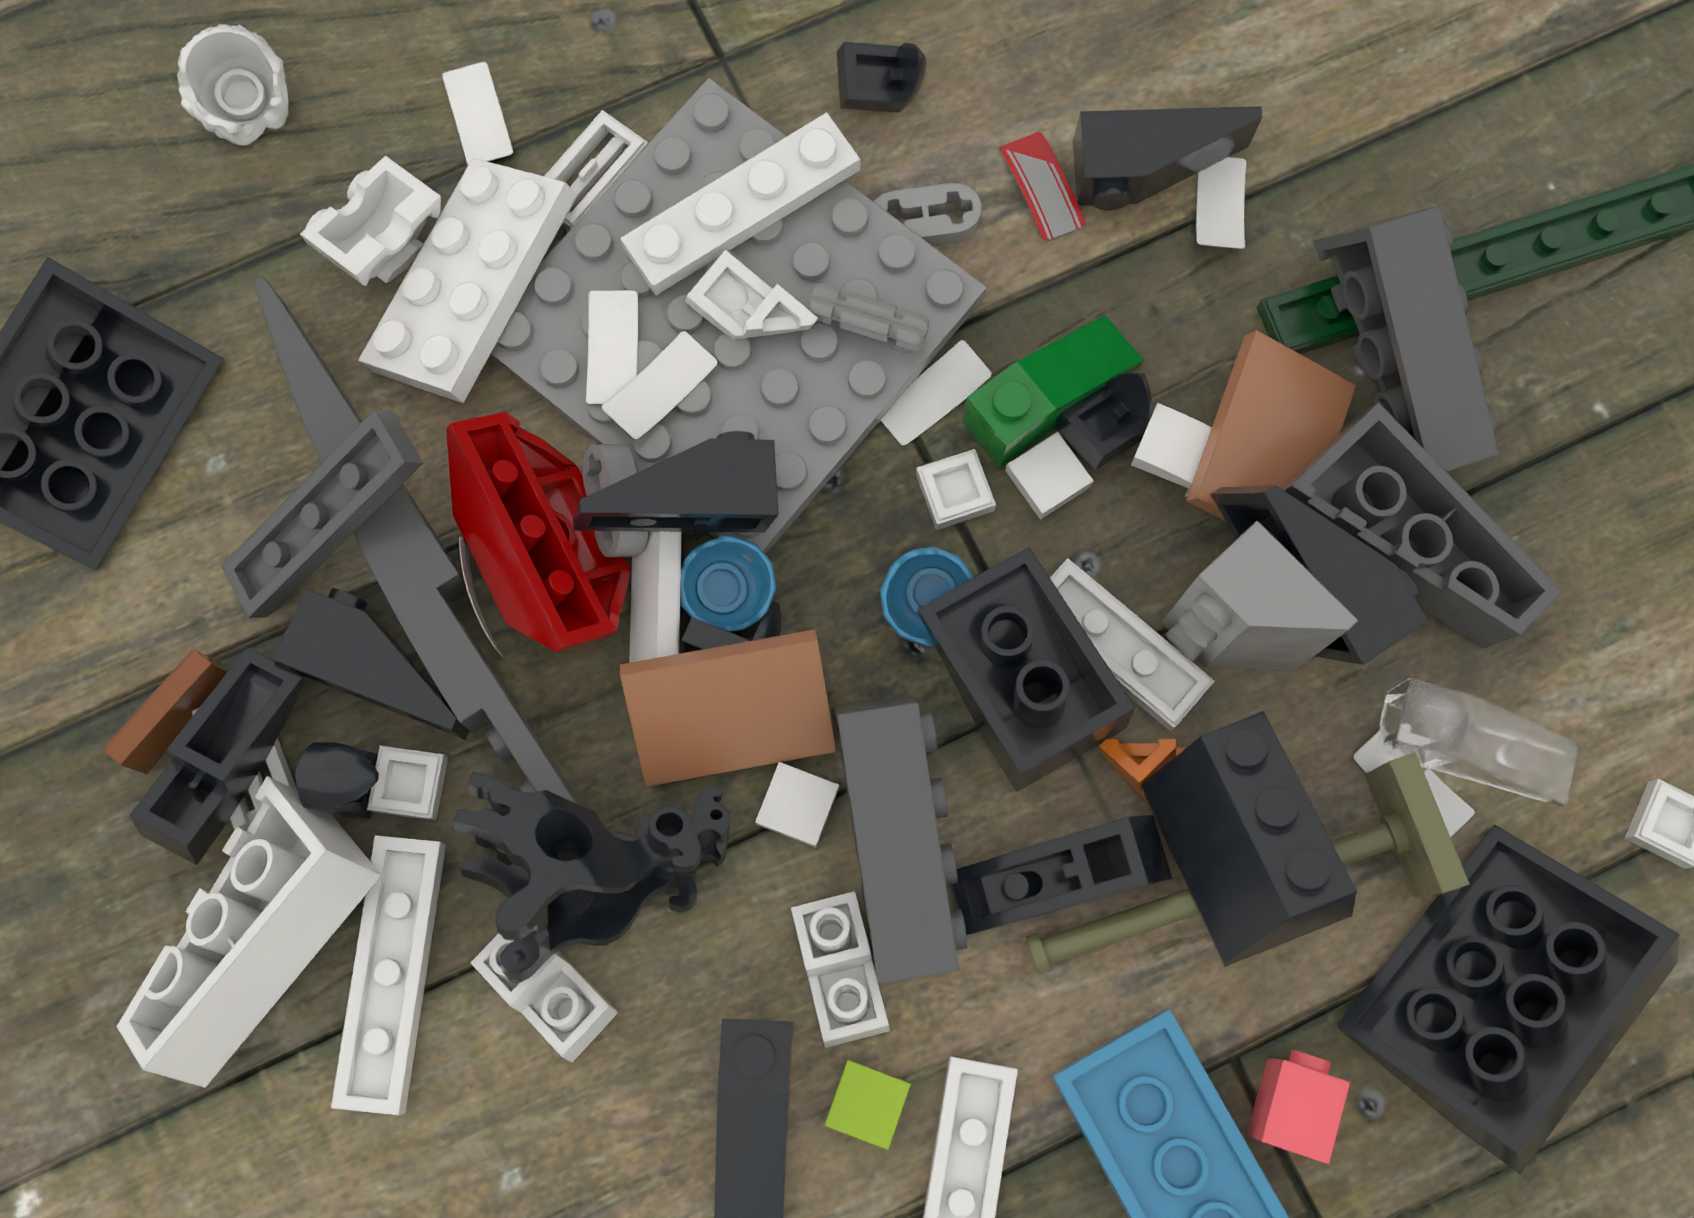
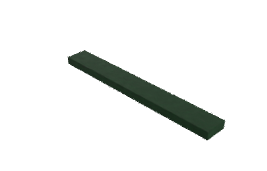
(1511, 253)

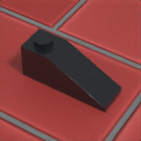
(1141, 152)
(707, 488)
(351, 652)
(1061, 873)
(752, 1118)

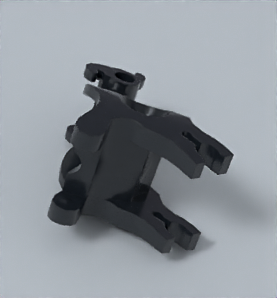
(574, 877)

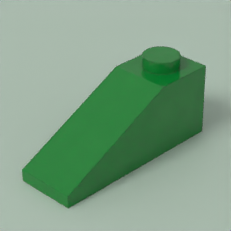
(1031, 393)

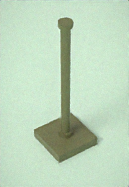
(1408, 827)

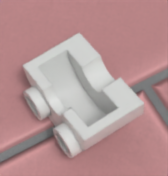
(377, 226)

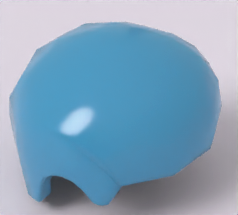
(915, 581)
(724, 586)

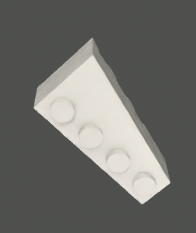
(246, 938)

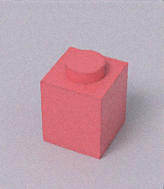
(1299, 1106)

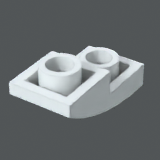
(840, 969)
(554, 1000)

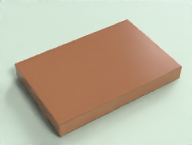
(1270, 420)
(728, 707)

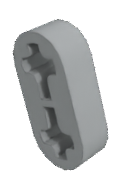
(928, 205)
(601, 468)

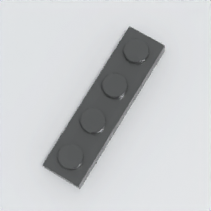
(322, 513)

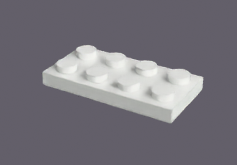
(468, 279)

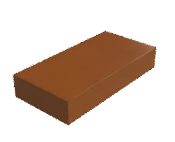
(165, 713)

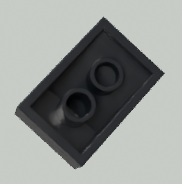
(1355, 574)
(1026, 669)

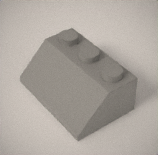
(1256, 610)

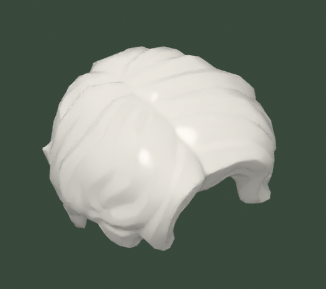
(233, 83)

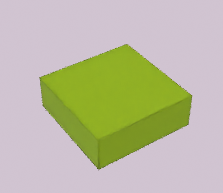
(867, 1104)

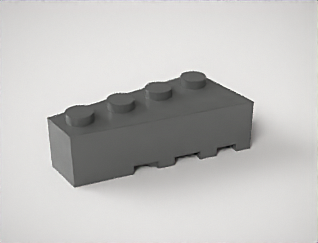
(1415, 332)
(1416, 515)
(899, 838)

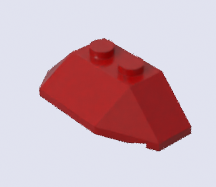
(516, 515)

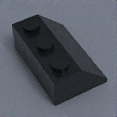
(1248, 841)

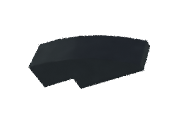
(218, 756)

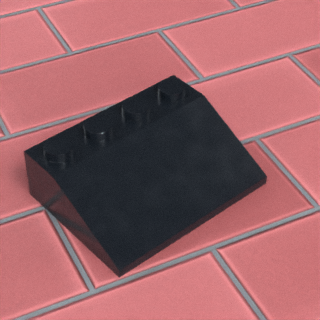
(87, 410)
(1511, 995)

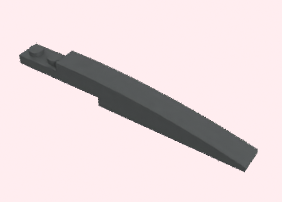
(412, 568)

